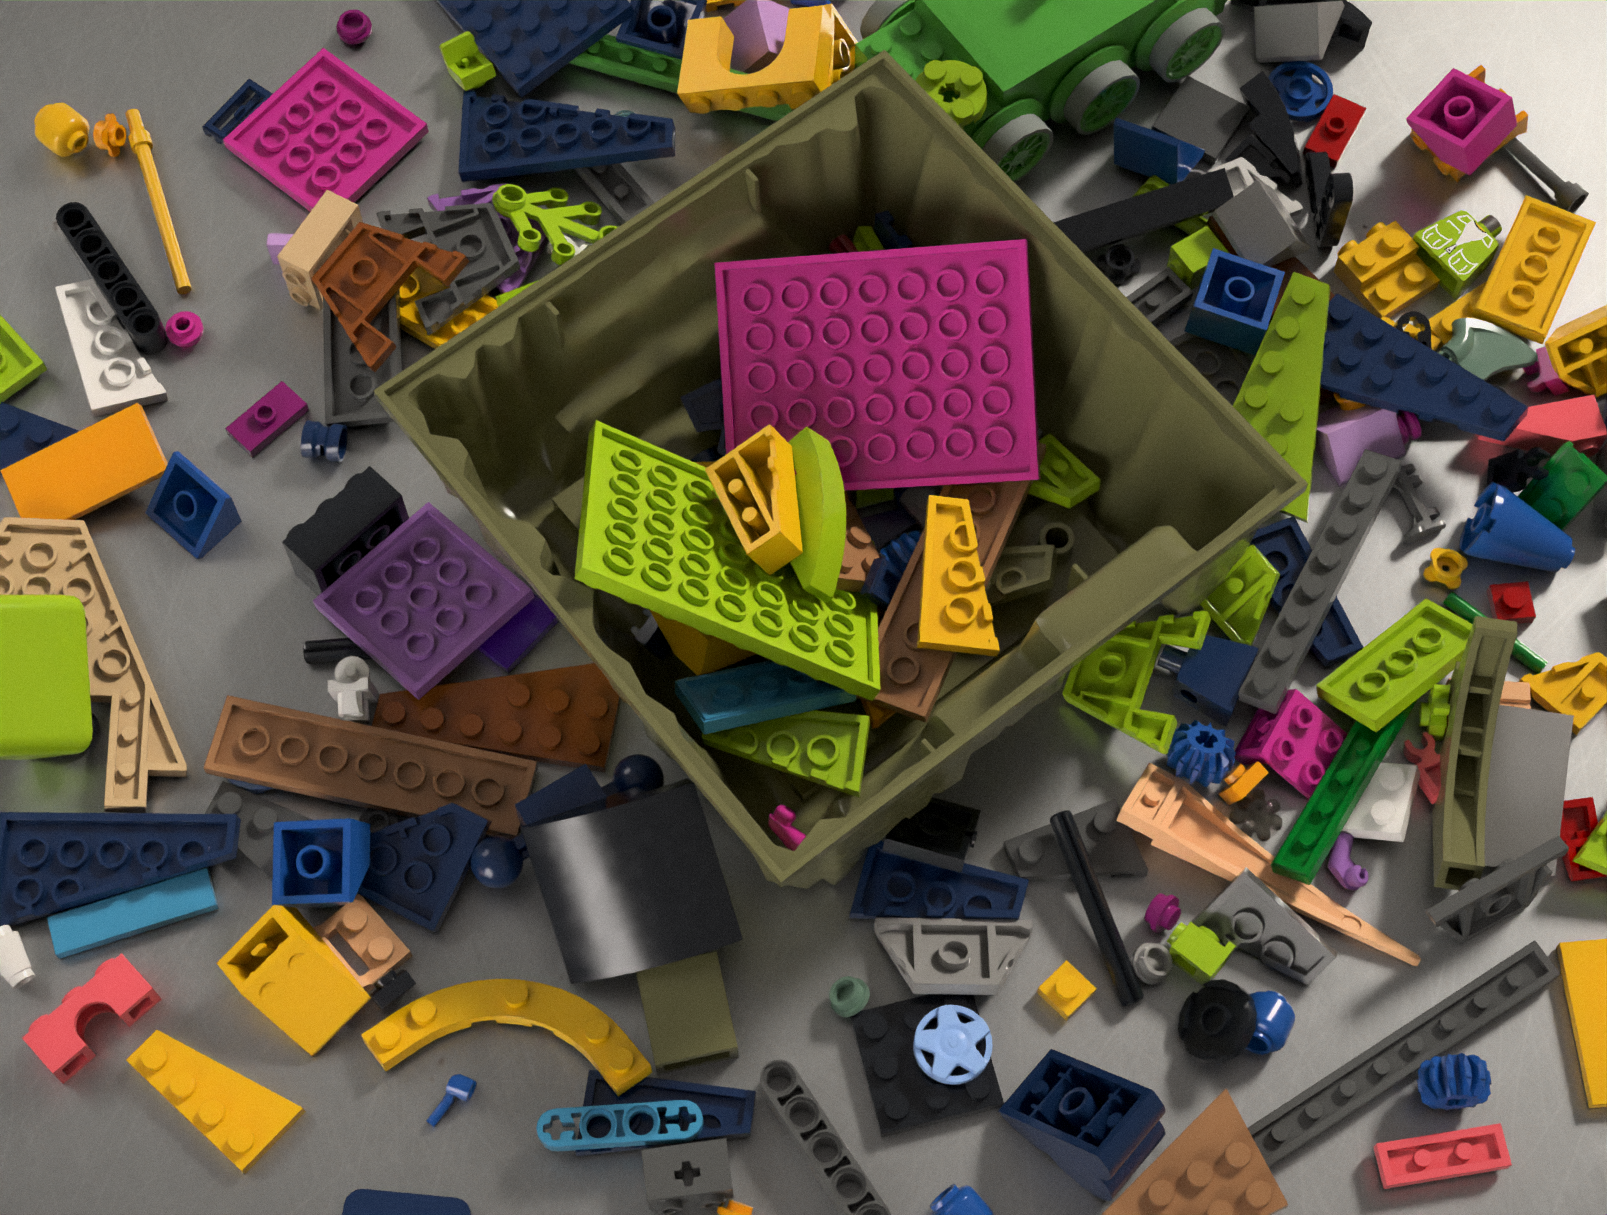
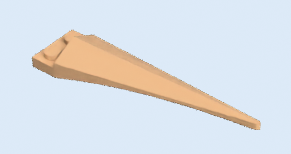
(1200, 834)

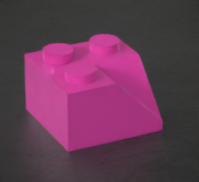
(1463, 120)

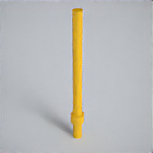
(142, 145)

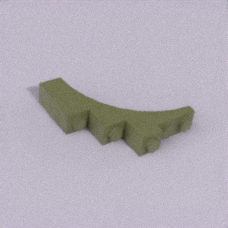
(1467, 751)

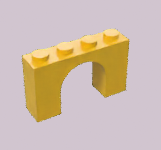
(791, 78)

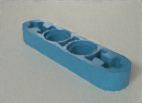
(620, 1132)

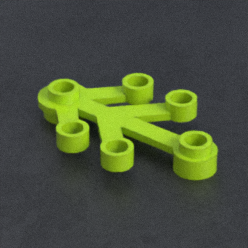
(515, 204)

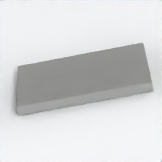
(1526, 782)

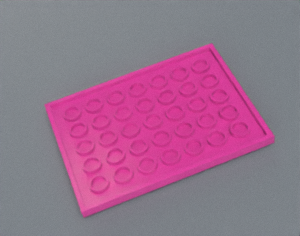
(891, 356)

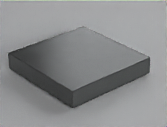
(1202, 118)

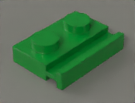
(1568, 487)

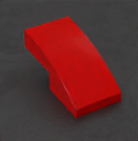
(1577, 824)

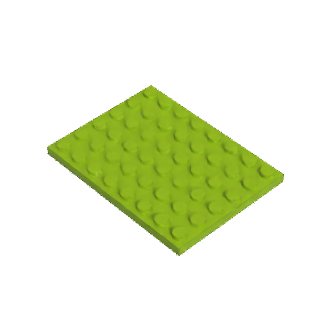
(667, 544)

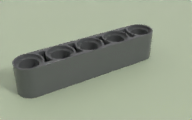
(815, 1134)

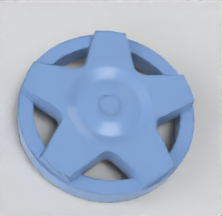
(952, 1044)

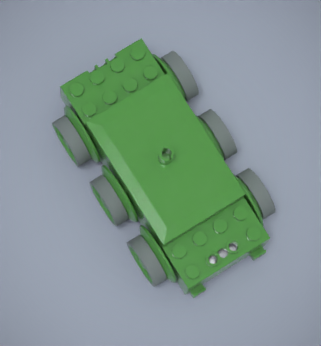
(1045, 59)

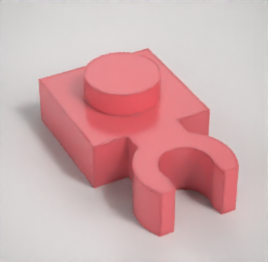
(1428, 765)

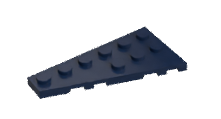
(79, 858)

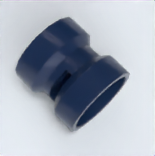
(324, 441)

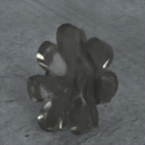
(1257, 815)

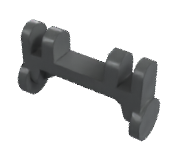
(1422, 517)

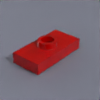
(1335, 128)

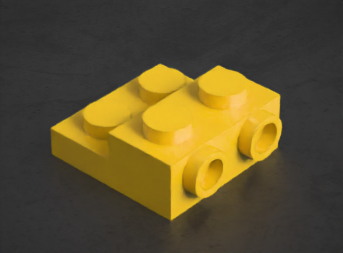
(1385, 270)

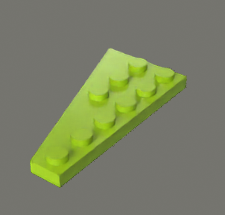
(1285, 379)

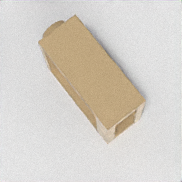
(314, 243)

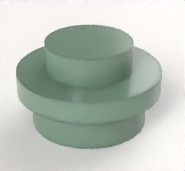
(849, 996)

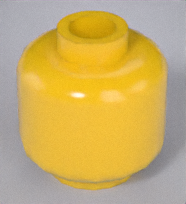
(61, 129)

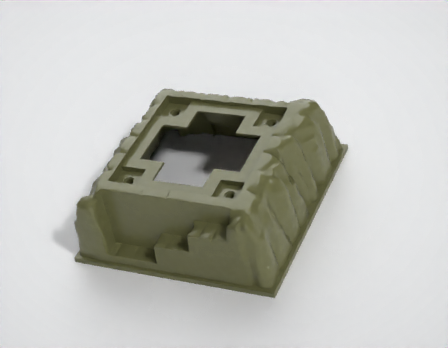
(637, 327)

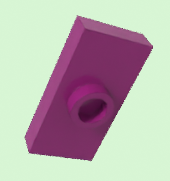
(267, 419)

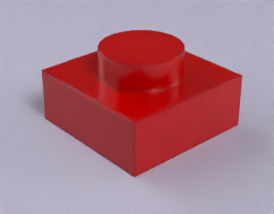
(1511, 602)

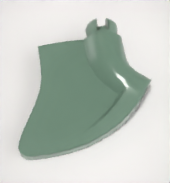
(1486, 348)

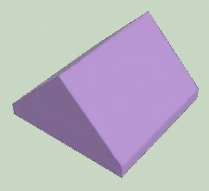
(757, 33)
(1347, 433)

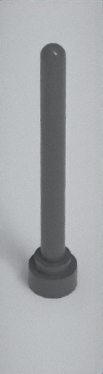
(1568, 194)

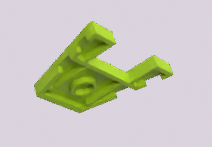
(1116, 676)

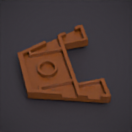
(367, 274)

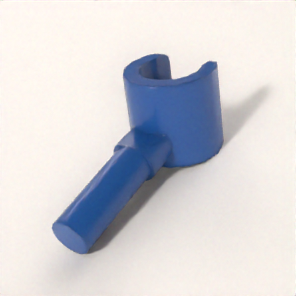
(457, 1087)

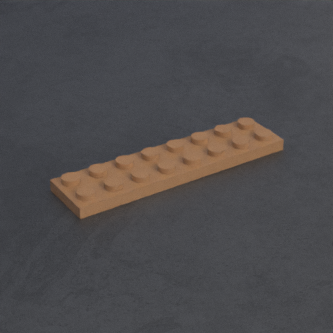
(915, 675)
(365, 764)

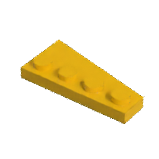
(953, 593)

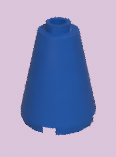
(1514, 533)

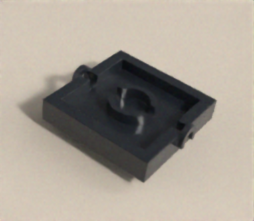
(936, 834)

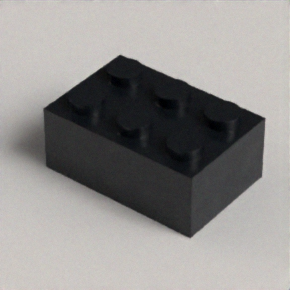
(344, 529)

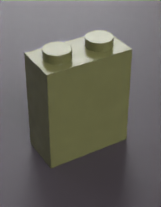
(687, 1013)

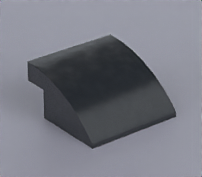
(631, 882)

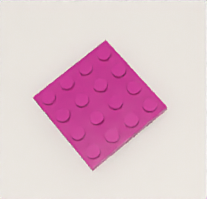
(326, 133)

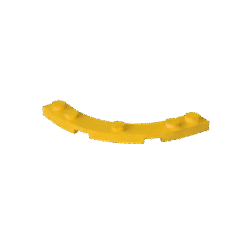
(511, 1003)

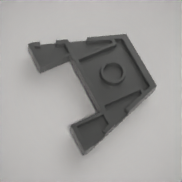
(465, 229)

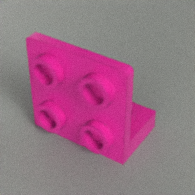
(1293, 742)

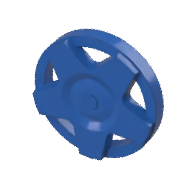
(1299, 90)

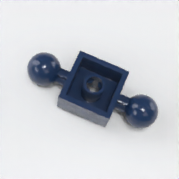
(500, 860)

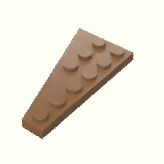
(1206, 1172)

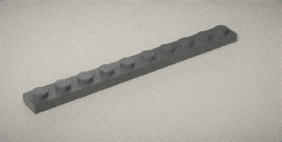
(1402, 1053)

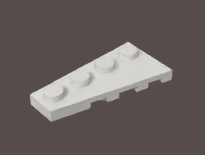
(105, 353)

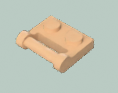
(367, 937)

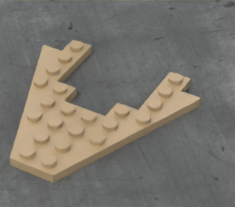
(63, 560)

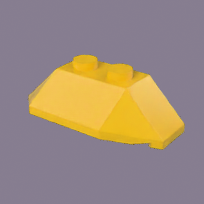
(1580, 352)

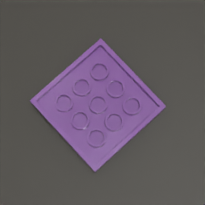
(423, 600)

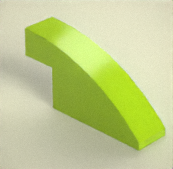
(820, 514)

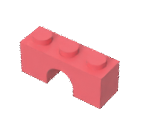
(60, 1035)

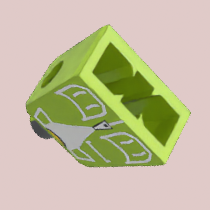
(1458, 249)

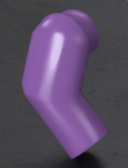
(1342, 867)

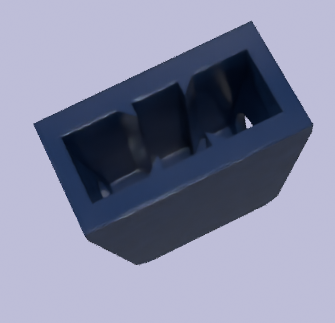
(1210, 676)

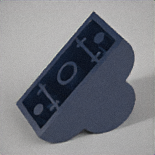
(1087, 1121)

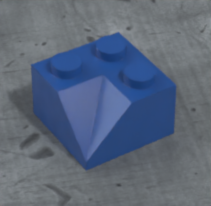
(1234, 301)
(319, 862)

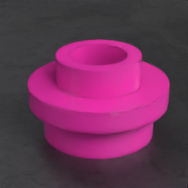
(187, 337)

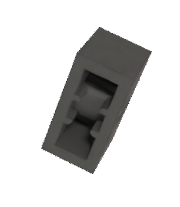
(666, 1167)

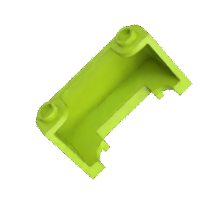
(43, 677)

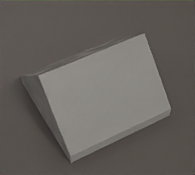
(1295, 30)
(1260, 226)

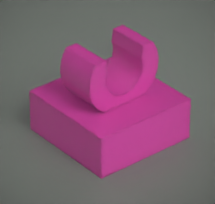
(1547, 375)

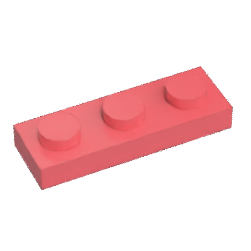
(1442, 1156)

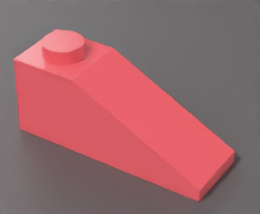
(1557, 423)

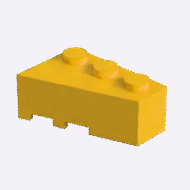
(761, 498)

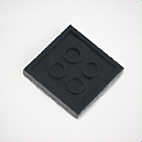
(898, 1087)

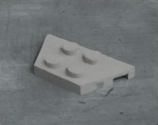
(954, 953)

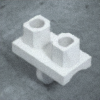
(353, 690)

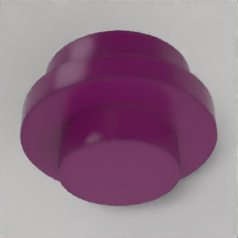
(354, 27)
(1163, 913)

